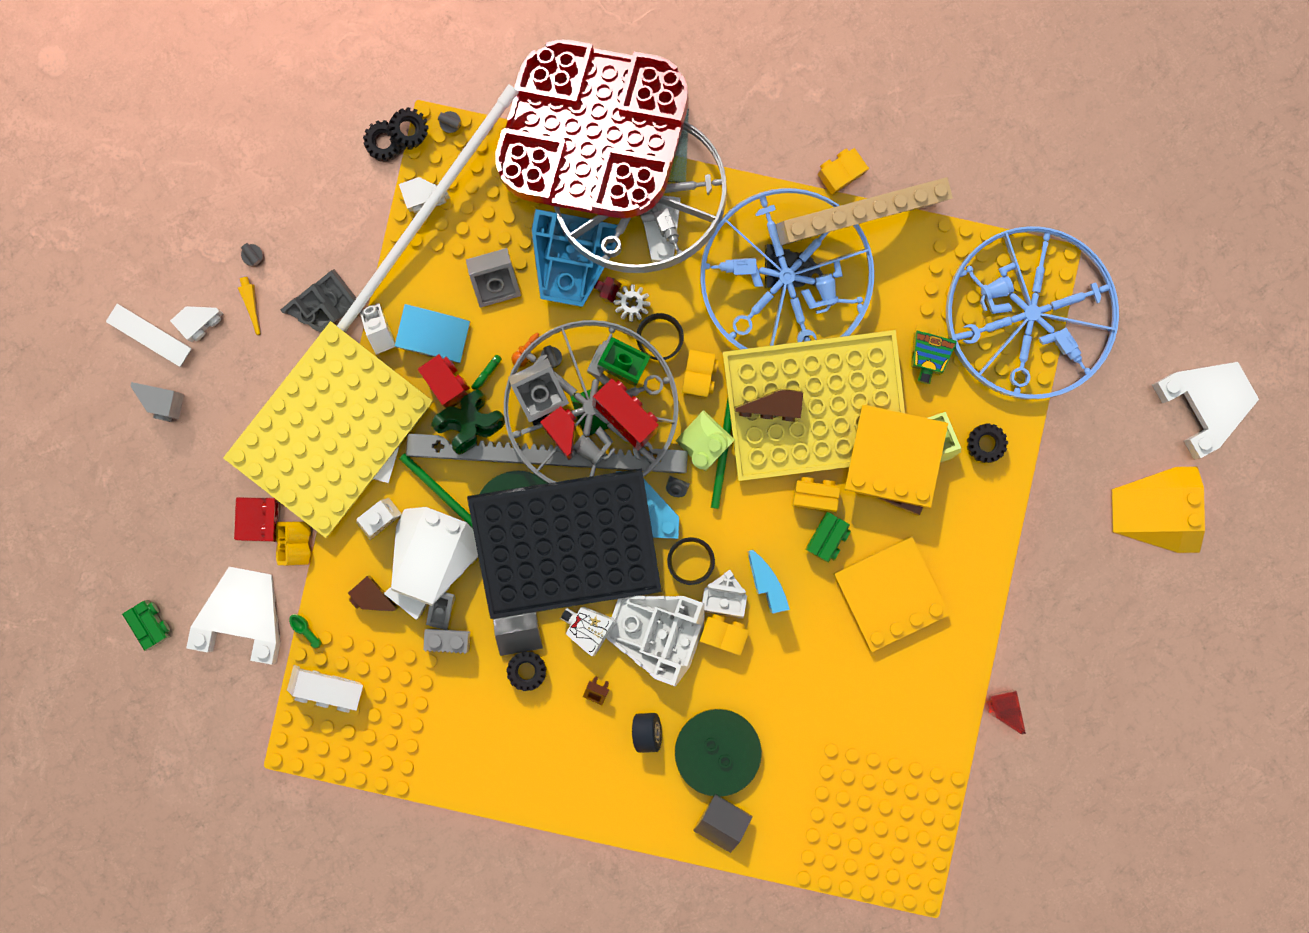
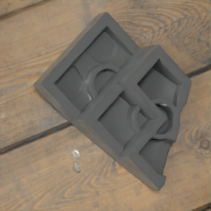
(321, 302)

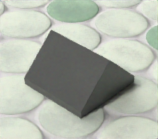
(517, 633)
(723, 823)

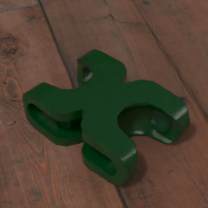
(468, 422)

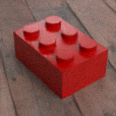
(443, 381)
(625, 413)

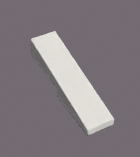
(148, 335)

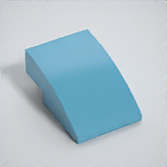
(432, 333)
(767, 583)

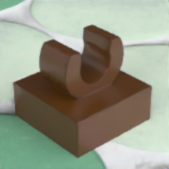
(596, 692)

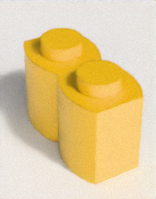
(842, 170)
(699, 373)
(292, 543)
(724, 635)

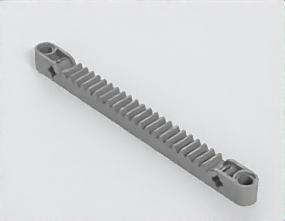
(423, 446)

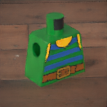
(930, 354)

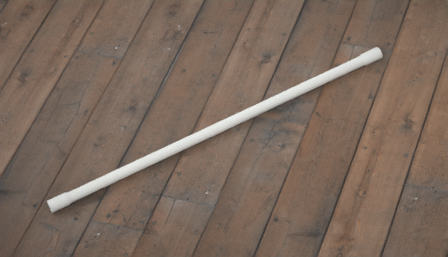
(502, 103)

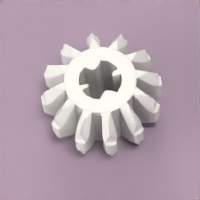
(630, 296)

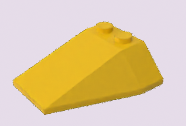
(1162, 510)

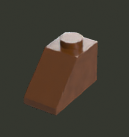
(370, 596)

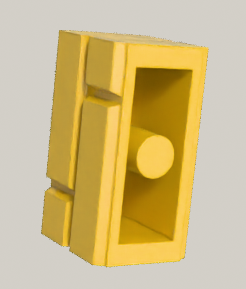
(816, 495)

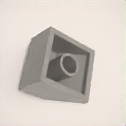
(493, 277)
(538, 390)
(161, 402)

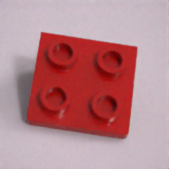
(256, 519)

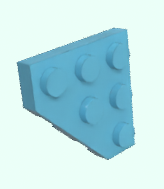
(662, 518)

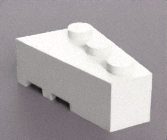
(658, 246)
(324, 689)

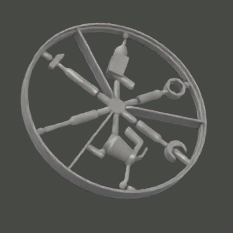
(663, 219)
(585, 446)

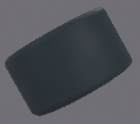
(646, 732)

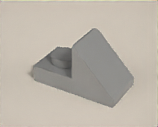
(440, 612)

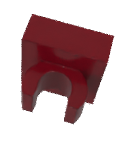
(608, 289)

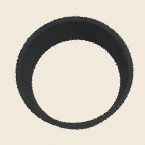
(666, 317)
(711, 567)

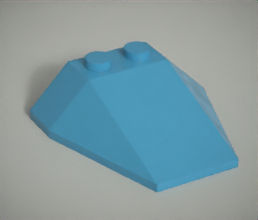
(561, 270)

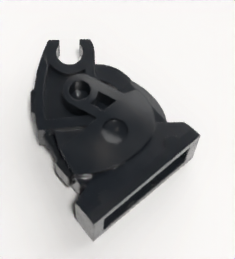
(790, 258)

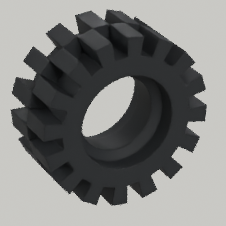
(412, 117)
(370, 145)
(1000, 443)
(516, 680)

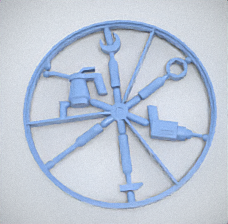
(824, 283)
(1003, 287)

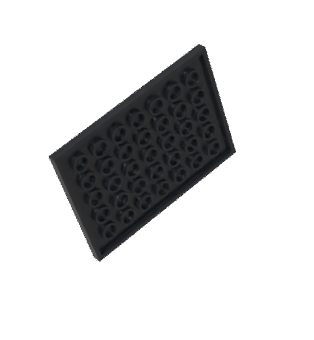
(565, 543)

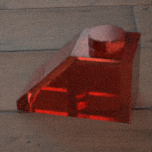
(1006, 709)

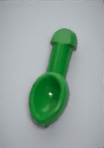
(482, 378)
(301, 626)

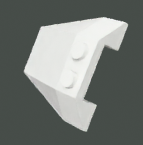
(430, 553)
(658, 633)

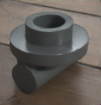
(449, 121)
(251, 254)
(554, 355)
(676, 487)

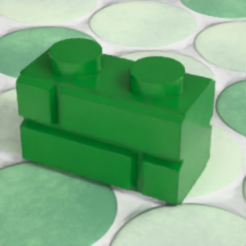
(828, 537)
(146, 624)

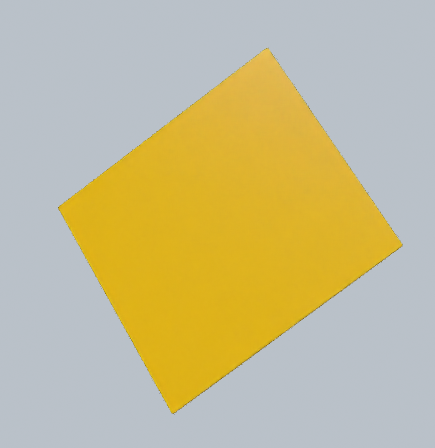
(855, 743)

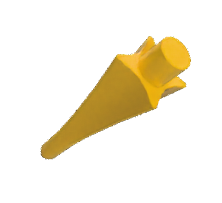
(247, 293)

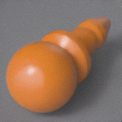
(517, 354)

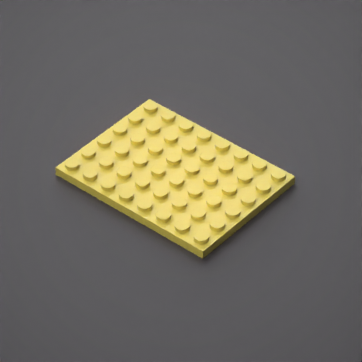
(835, 383)
(328, 429)

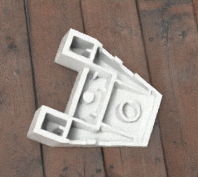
(1218, 397)
(240, 607)

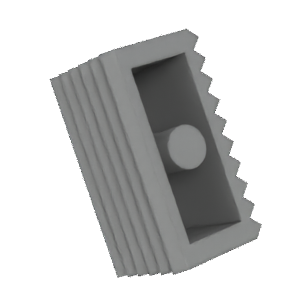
(446, 641)

